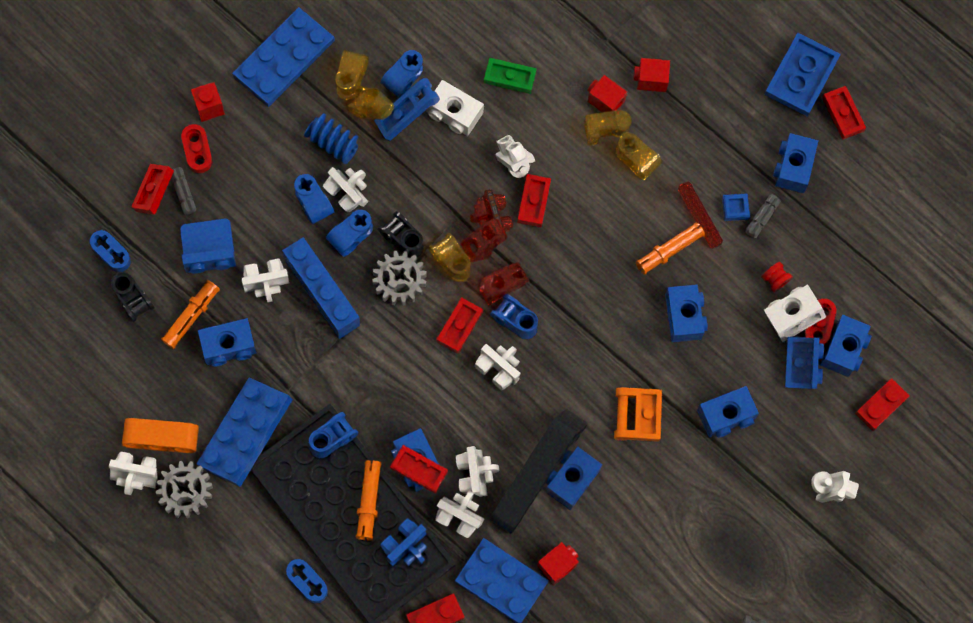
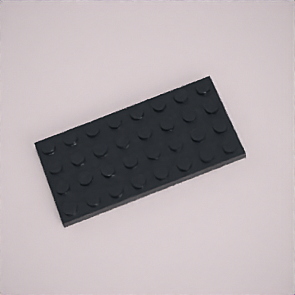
(322, 505)

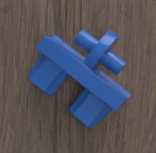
(413, 535)

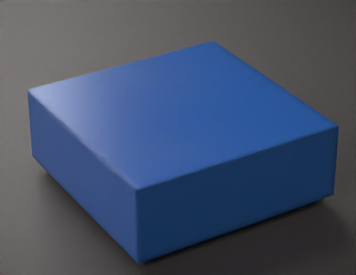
(736, 207)

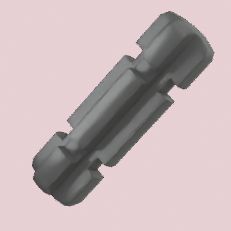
(183, 191)
(762, 216)

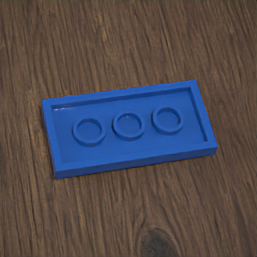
(283, 56)
(244, 432)

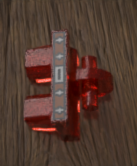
(488, 209)

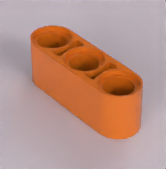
(160, 435)

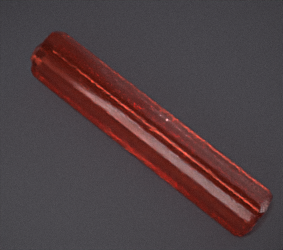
(700, 214)

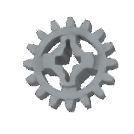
(408, 284)
(190, 480)

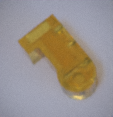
(606, 124)

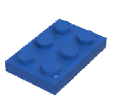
(802, 74)
(501, 581)

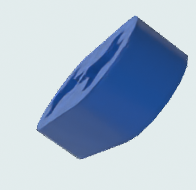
(114, 247)
(302, 585)

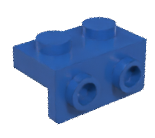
(803, 362)

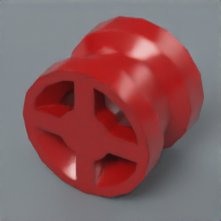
(777, 277)

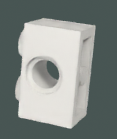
(469, 108)
(790, 325)

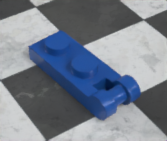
(408, 108)

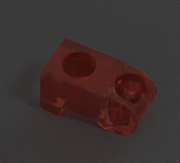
(485, 239)
(502, 282)

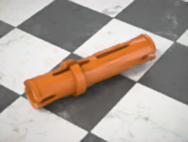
(662, 253)
(190, 314)
(367, 509)

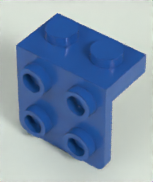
(207, 246)

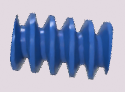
(332, 138)

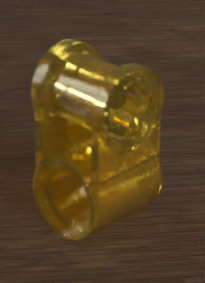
(350, 71)
(370, 104)
(640, 158)
(448, 254)

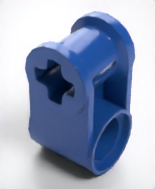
(401, 76)
(313, 201)
(348, 235)
(512, 314)
(336, 433)

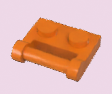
(647, 414)

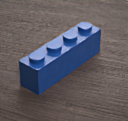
(321, 288)

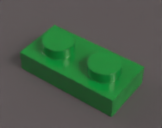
(510, 75)

